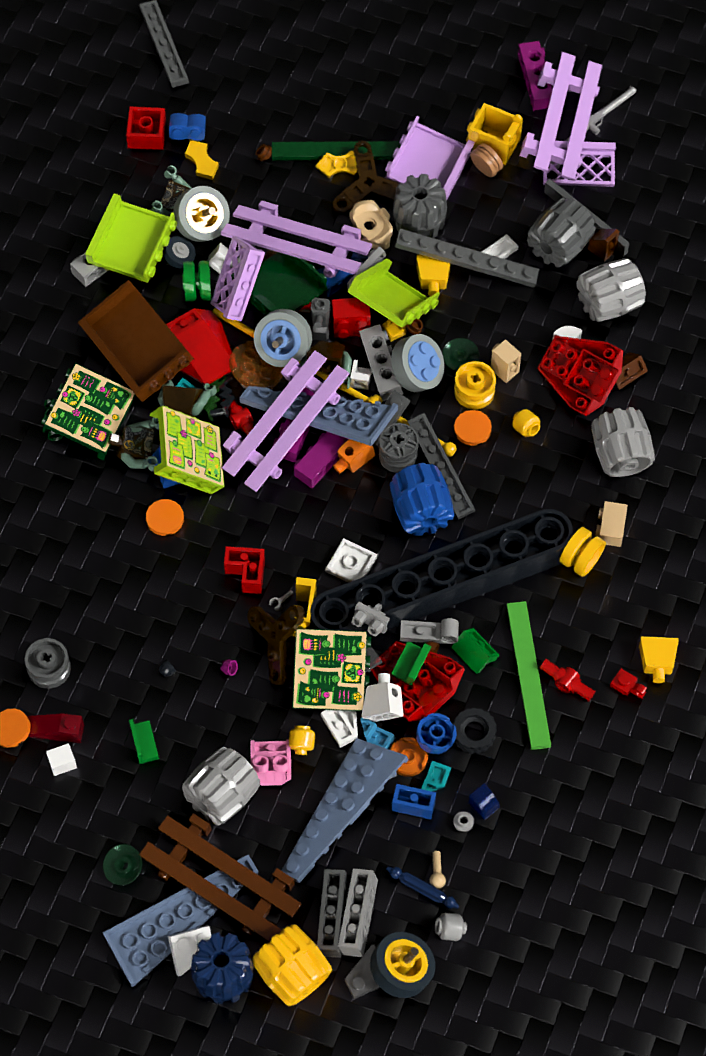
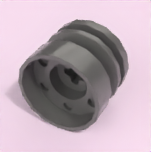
(398, 456)

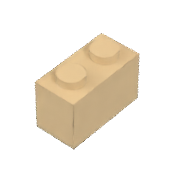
(505, 360)
(612, 523)

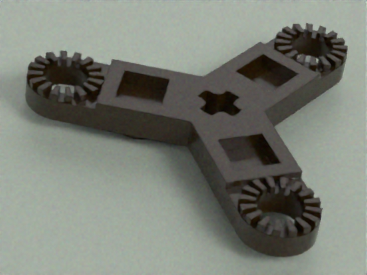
(366, 171)
(276, 634)

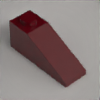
(57, 727)

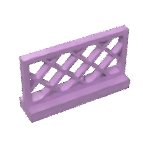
(592, 150)
(245, 276)

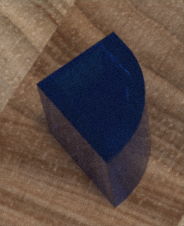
(484, 801)

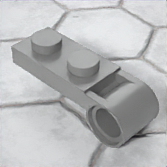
(374, 258)
(418, 631)

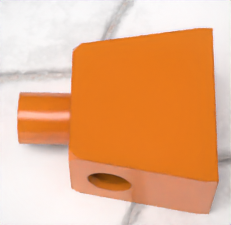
(353, 456)

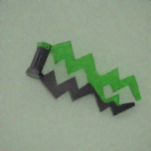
(210, 405)

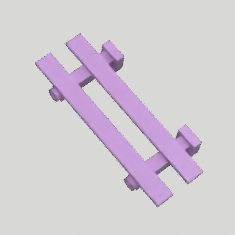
(563, 81)
(268, 216)
(299, 378)

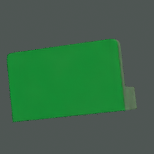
(474, 650)
(410, 662)
(144, 741)

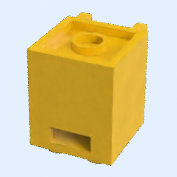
(496, 129)

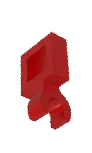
(626, 683)

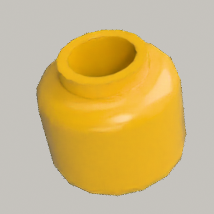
(526, 423)
(301, 739)

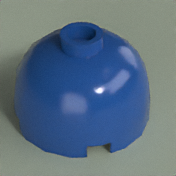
(435, 733)

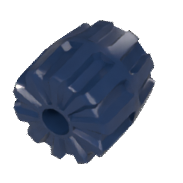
(222, 968)

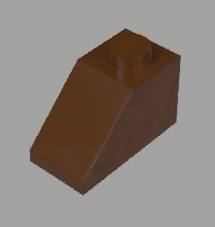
(604, 243)

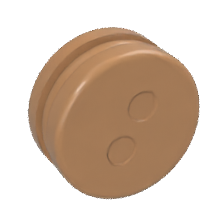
(486, 160)

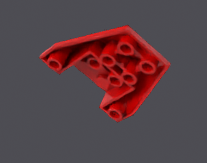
(206, 342)
(582, 371)
(432, 687)

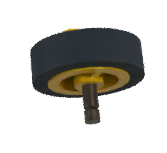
(402, 964)

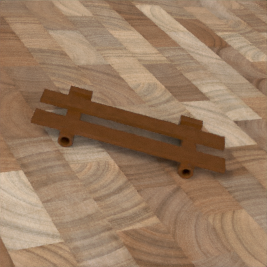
(191, 840)

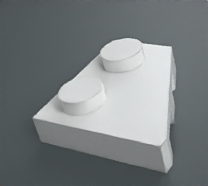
(341, 725)
(185, 945)

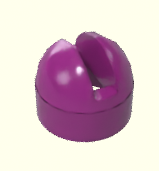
(233, 667)

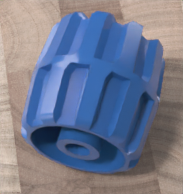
(421, 499)

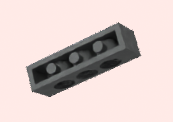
(332, 911)

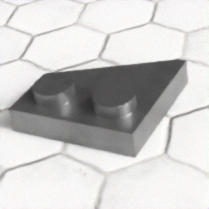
(360, 978)

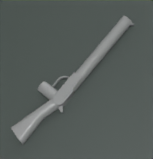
(600, 114)

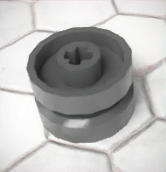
(47, 663)

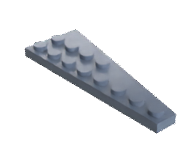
(347, 418)
(349, 794)
(143, 939)

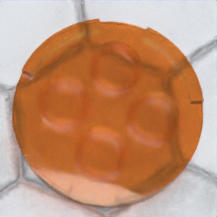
(252, 369)

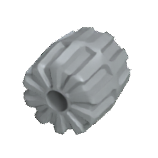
(611, 290)
(622, 442)
(221, 785)

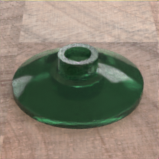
(459, 348)
(116, 859)

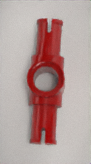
(240, 417)
(567, 680)

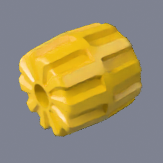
(291, 965)

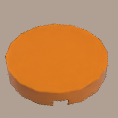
(472, 427)
(164, 517)
(13, 727)
(416, 756)

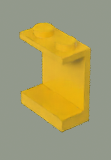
(305, 592)

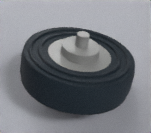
(179, 251)

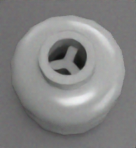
(450, 926)

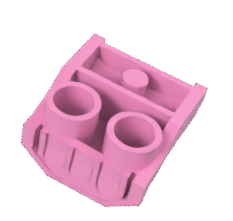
(271, 761)

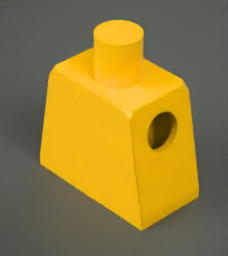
(432, 273)
(658, 656)

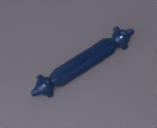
(422, 887)

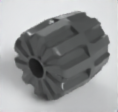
(420, 206)
(561, 232)

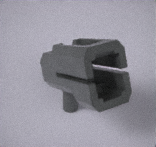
(320, 319)

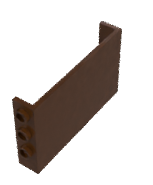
(135, 341)

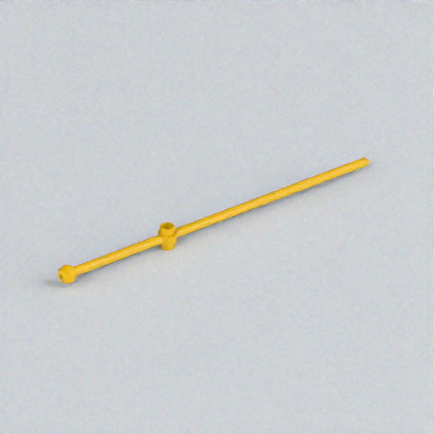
(449, 447)

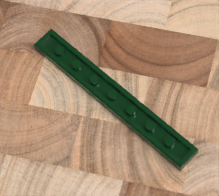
(316, 150)

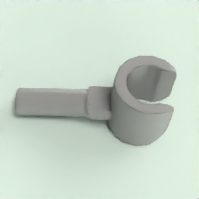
(280, 600)

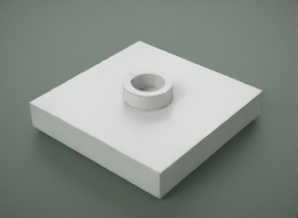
(350, 561)

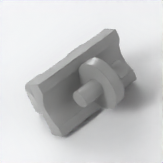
(371, 616)

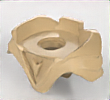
(382, 230)

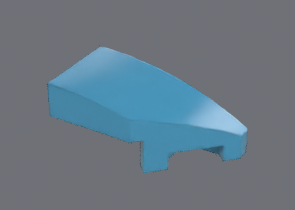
(376, 735)

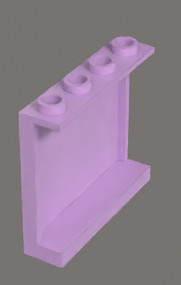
(430, 154)

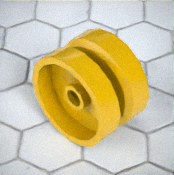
(474, 385)
(582, 551)

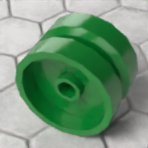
(197, 281)

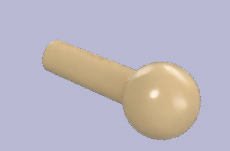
(437, 879)

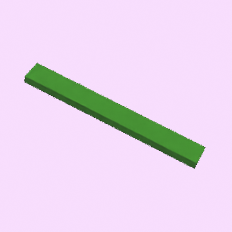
(528, 675)

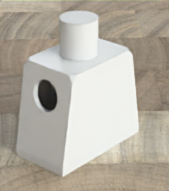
(382, 700)

